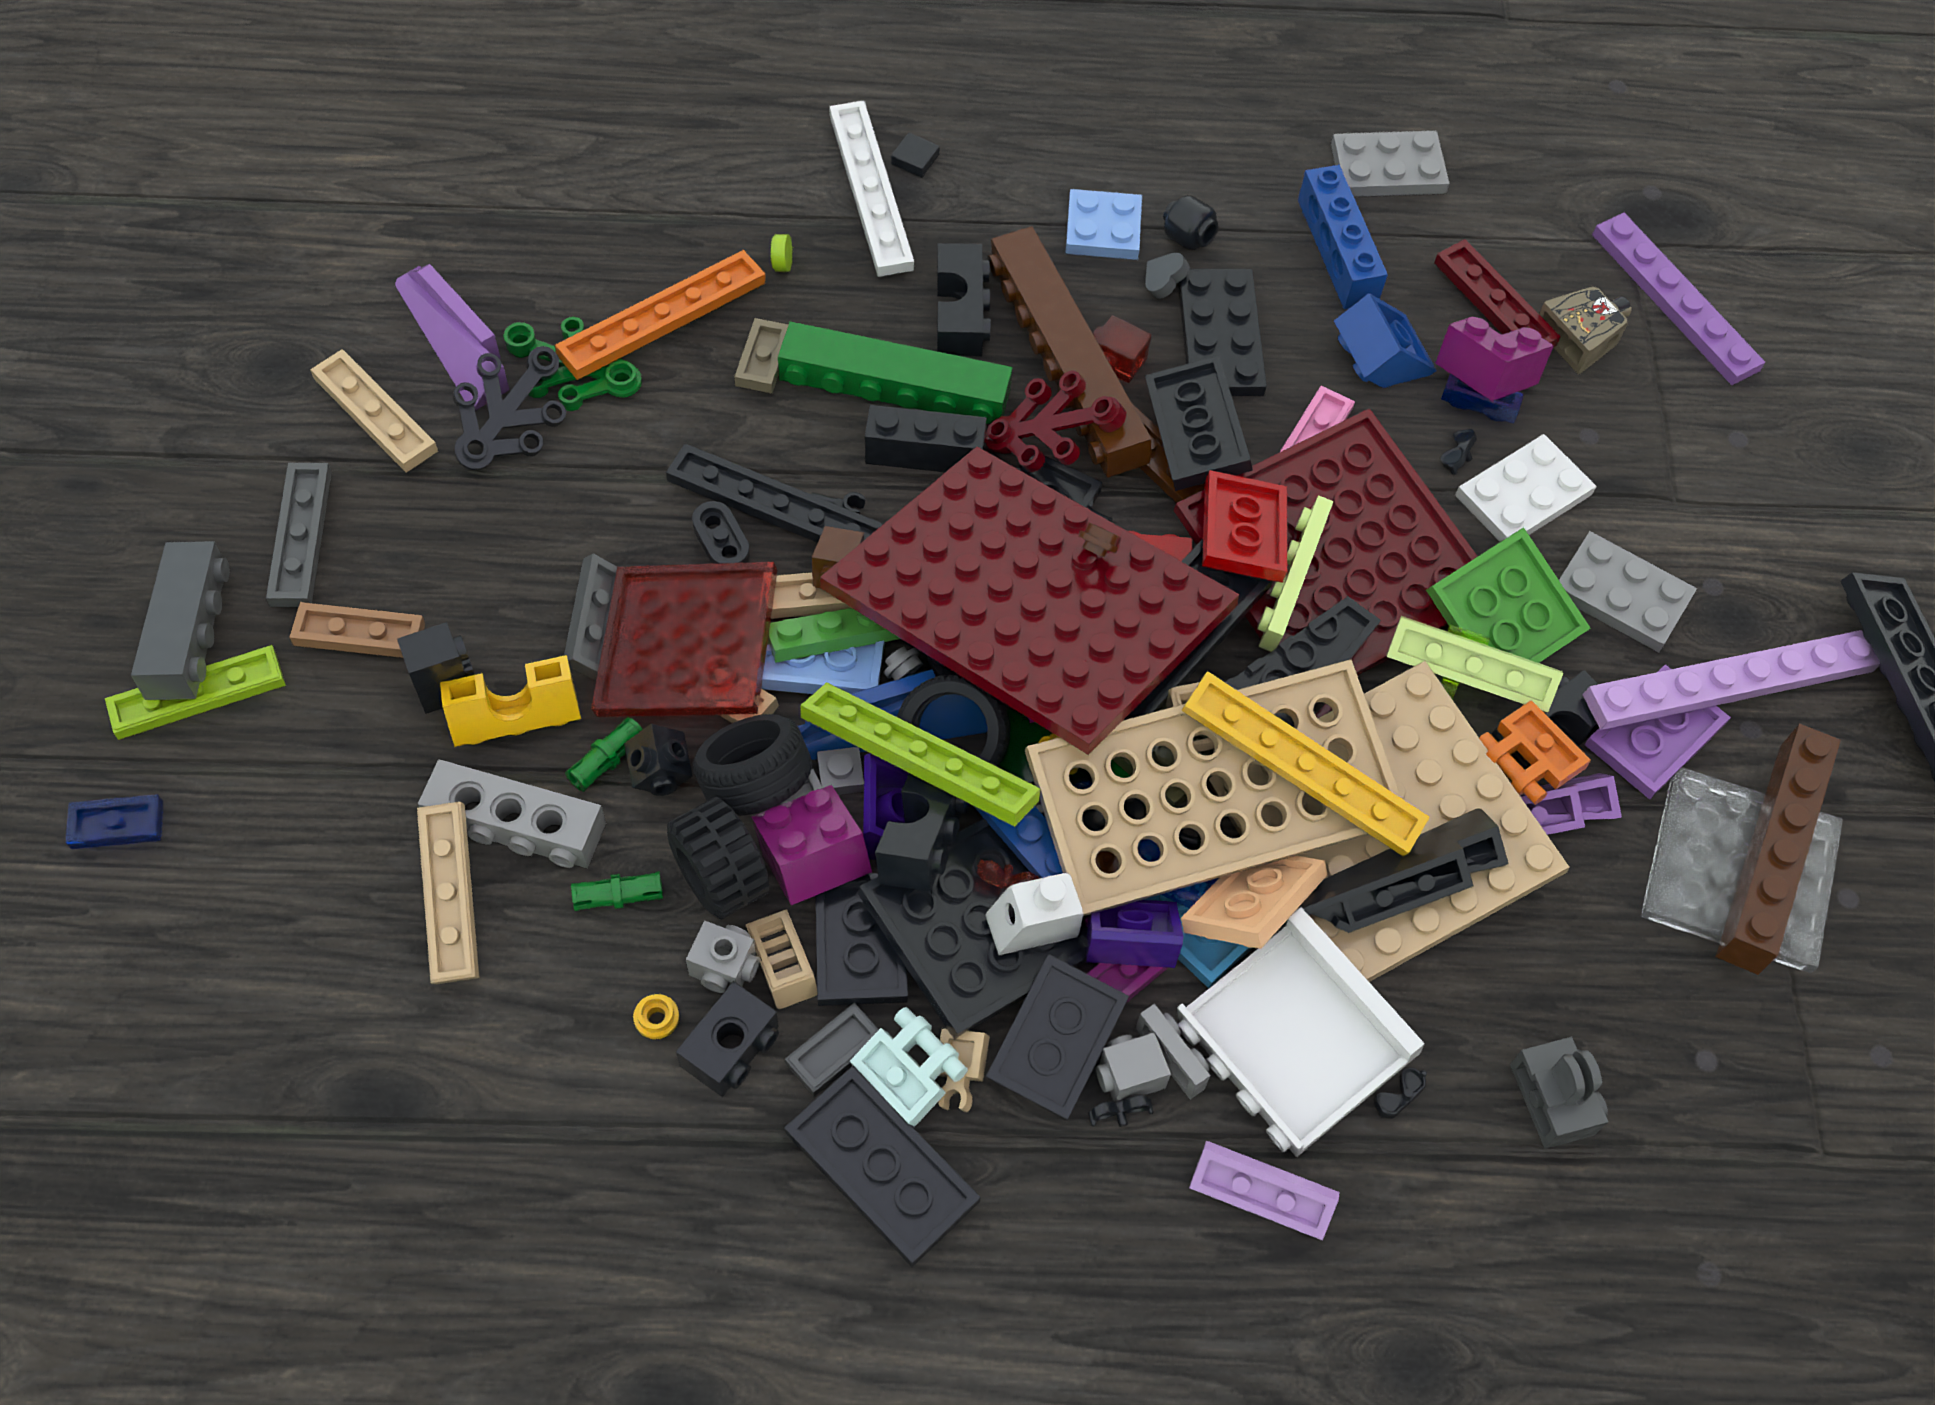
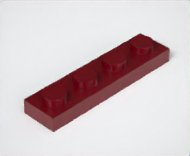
(1490, 291)

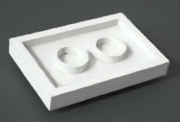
(1525, 489)

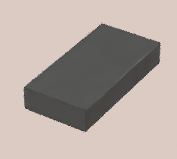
(831, 1049)

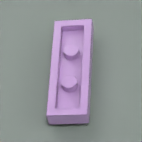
(1264, 1190)

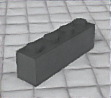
(180, 621)

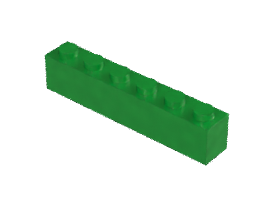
(893, 372)

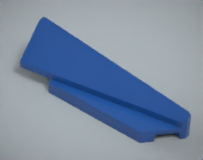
(944, 717)

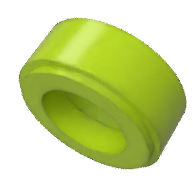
(781, 253)

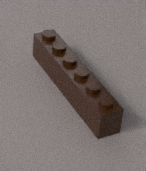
(1778, 850)

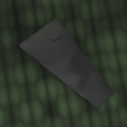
(1324, 642)

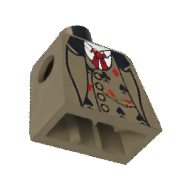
(1587, 325)

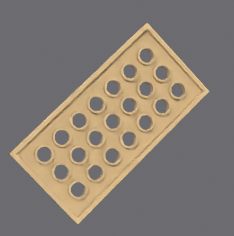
(1217, 854)

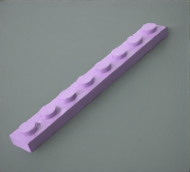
(1730, 679)

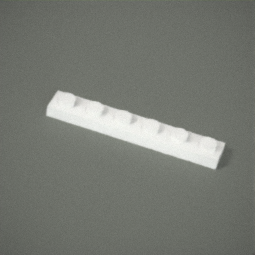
(871, 189)

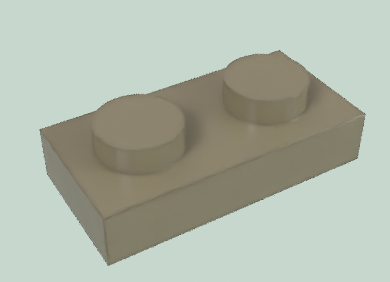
(759, 360)

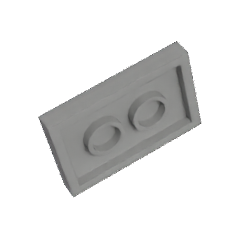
(1391, 163)
(1625, 591)

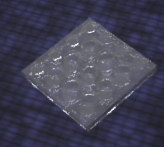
(1701, 859)

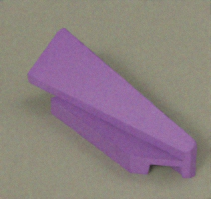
(451, 329)
(1576, 801)

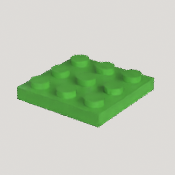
(1511, 600)

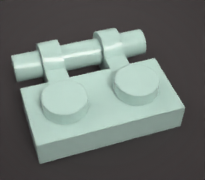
(898, 1076)

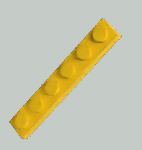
(1306, 764)

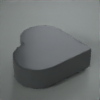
(1164, 273)

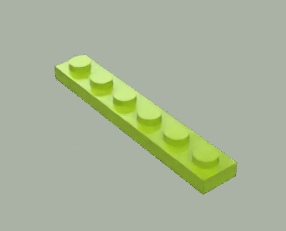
(921, 754)

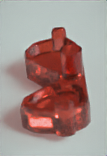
(993, 874)

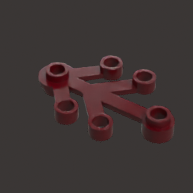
(1006, 432)

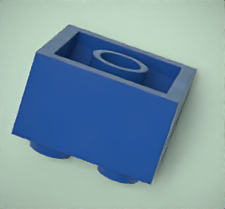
(1382, 343)

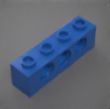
(1341, 235)

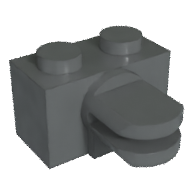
(1561, 1091)

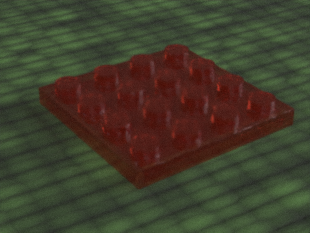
(686, 640)

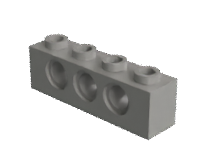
(538, 808)

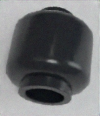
(1190, 222)

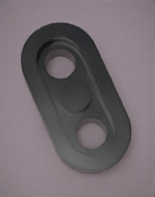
(723, 539)

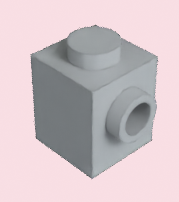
(1132, 1067)

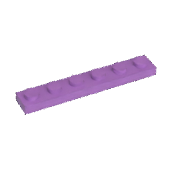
(1678, 299)

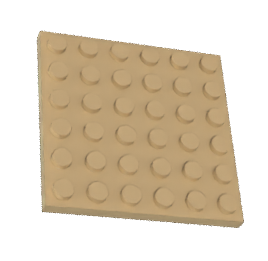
(1444, 774)

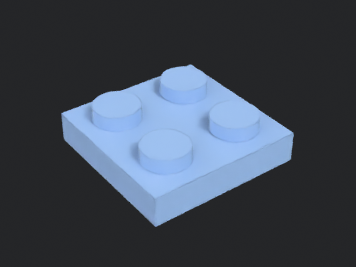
(1104, 224)

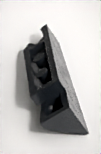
(1398, 883)

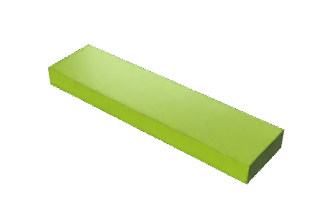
(224, 684)

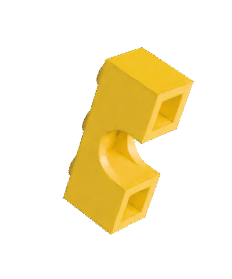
(480, 715)

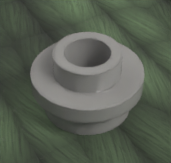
(902, 663)

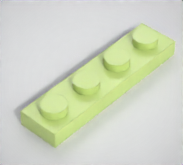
(1299, 557)
(1475, 663)

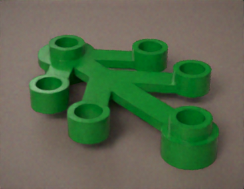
(521, 341)

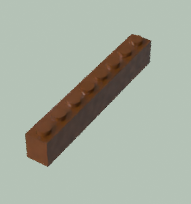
(1066, 344)

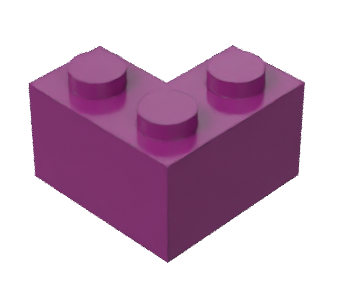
(1492, 361)

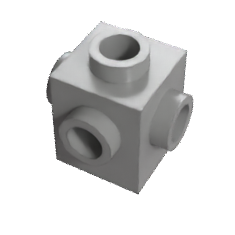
(722, 957)

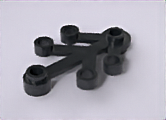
(504, 412)

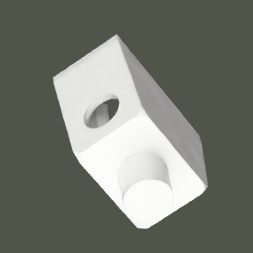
(1043, 911)

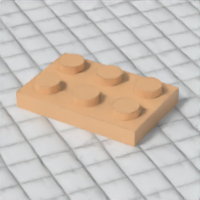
(1254, 902)

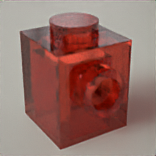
(1123, 346)

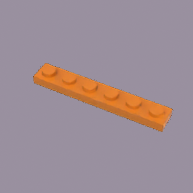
(659, 314)

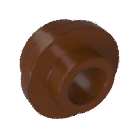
(1099, 540)

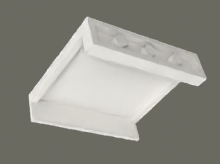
(1299, 1034)

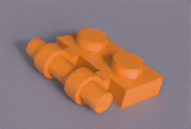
(1541, 744)

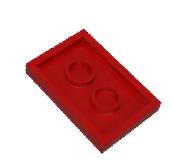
(1245, 526)

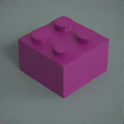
(811, 844)

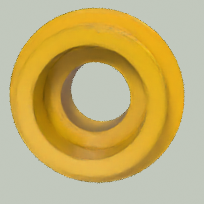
(653, 1004)

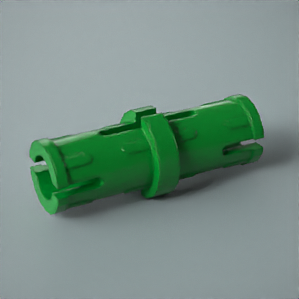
(603, 755)
(617, 891)

